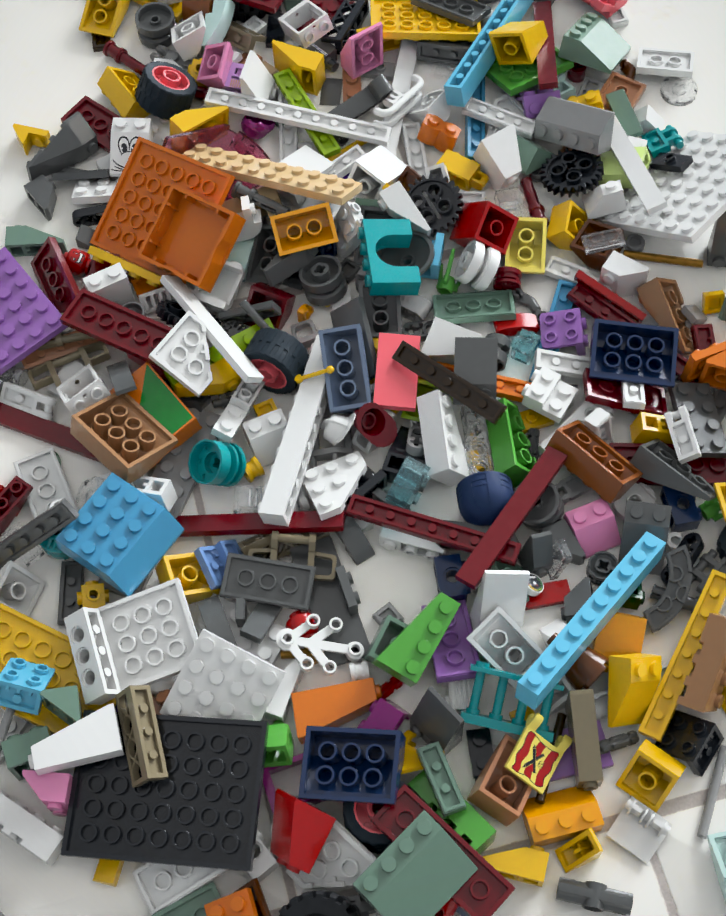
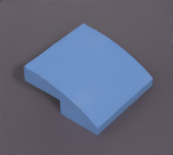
(213, 560)

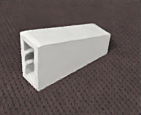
(81, 743)

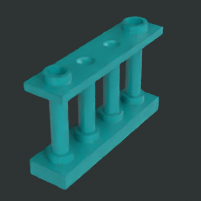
(495, 719)

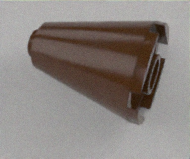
(586, 668)

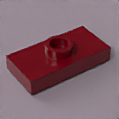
(702, 336)

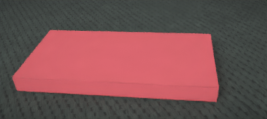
(395, 383)

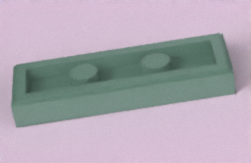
(624, 112)
(441, 779)

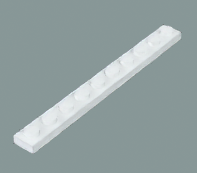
(299, 116)

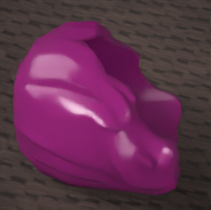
(256, 127)

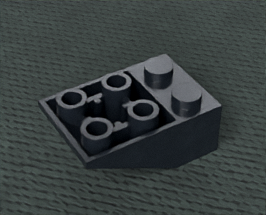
(397, 455)

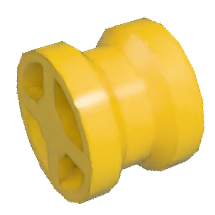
(253, 469)

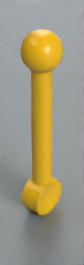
(330, 369)

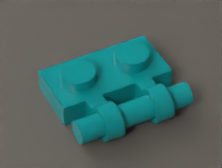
(662, 140)

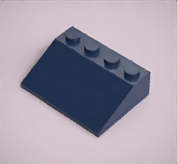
(633, 353)
(352, 764)

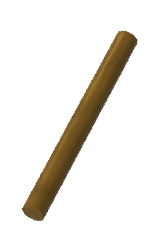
(664, 258)

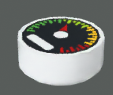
(535, 585)

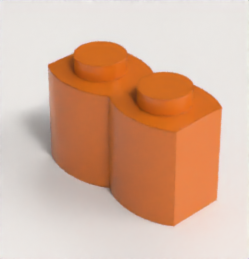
(438, 133)

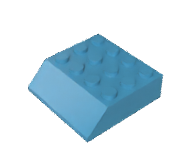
(120, 534)

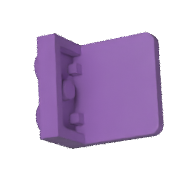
(534, 102)
(564, 329)

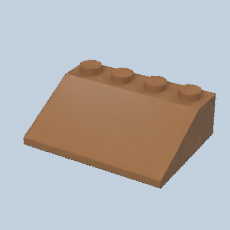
(122, 436)

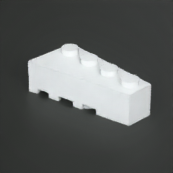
(441, 438)
(29, 830)

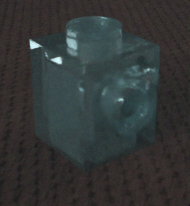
(524, 346)

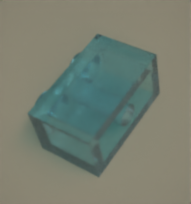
(408, 482)

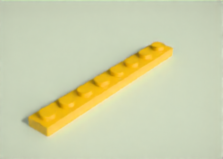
(672, 683)

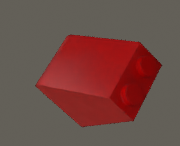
(485, 224)
(298, 832)

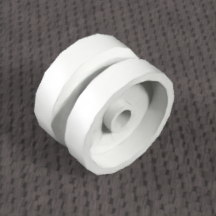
(477, 265)

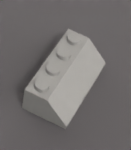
(575, 125)

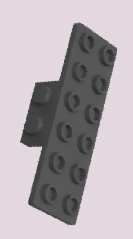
(334, 599)

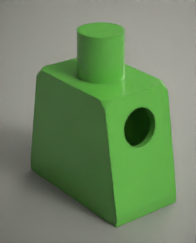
(279, 745)

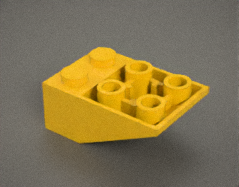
(305, 64)

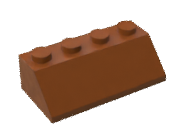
(595, 461)

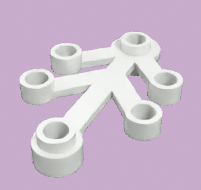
(316, 644)

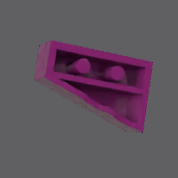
(385, 716)

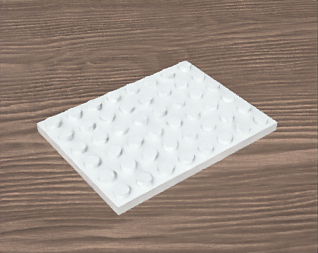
(692, 197)

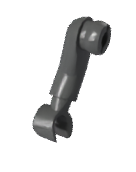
(528, 301)

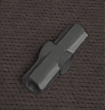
(594, 896)

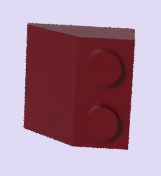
(262, 292)

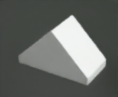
(649, 119)

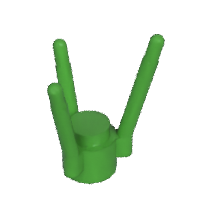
(446, 283)
(710, 510)

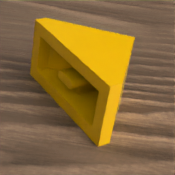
(579, 851)

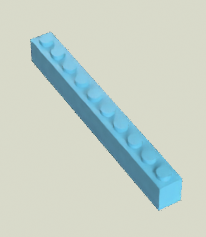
(481, 53)
(589, 621)

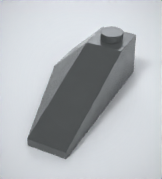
(70, 146)
(660, 465)

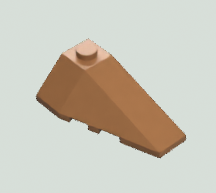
(663, 302)

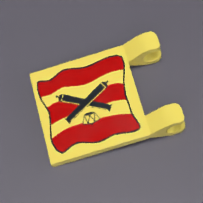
(534, 757)

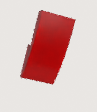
(511, 327)

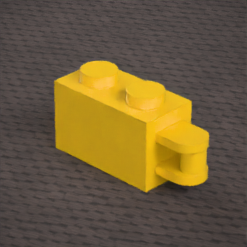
(463, 171)

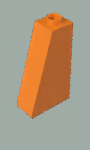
(333, 704)

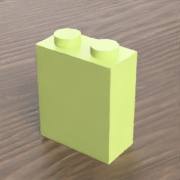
(614, 171)

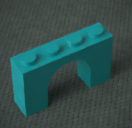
(380, 276)

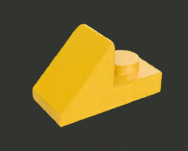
(31, 136)

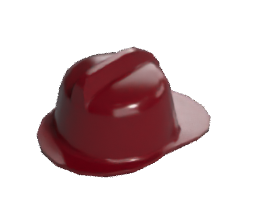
(375, 424)

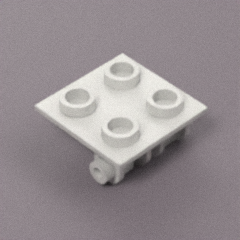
(639, 829)

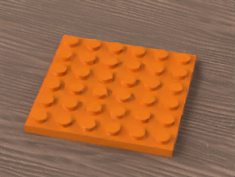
(142, 191)

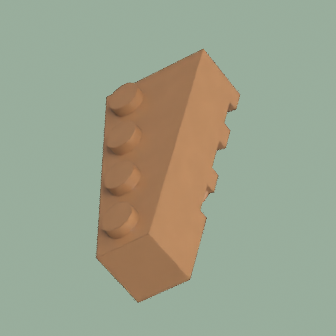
(708, 678)

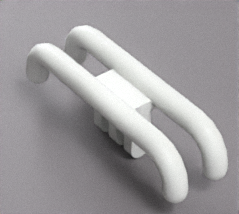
(400, 103)

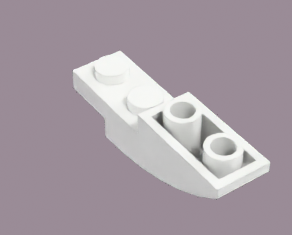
(237, 410)

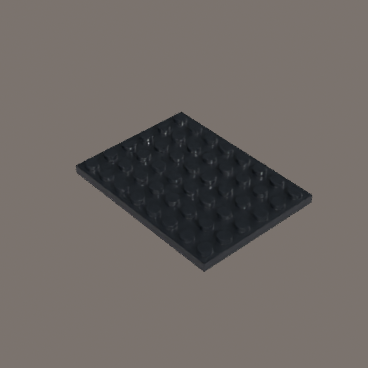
(193, 817)

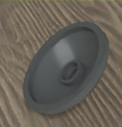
(419, 253)

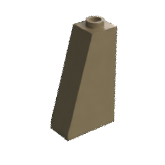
(585, 739)

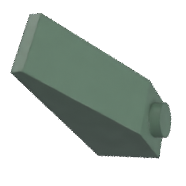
(27, 240)

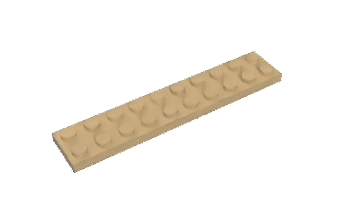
(277, 175)

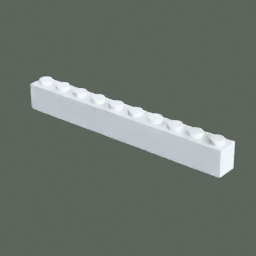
(296, 444)

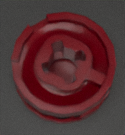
(507, 278)

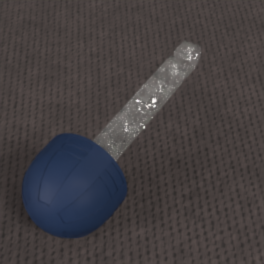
(482, 493)

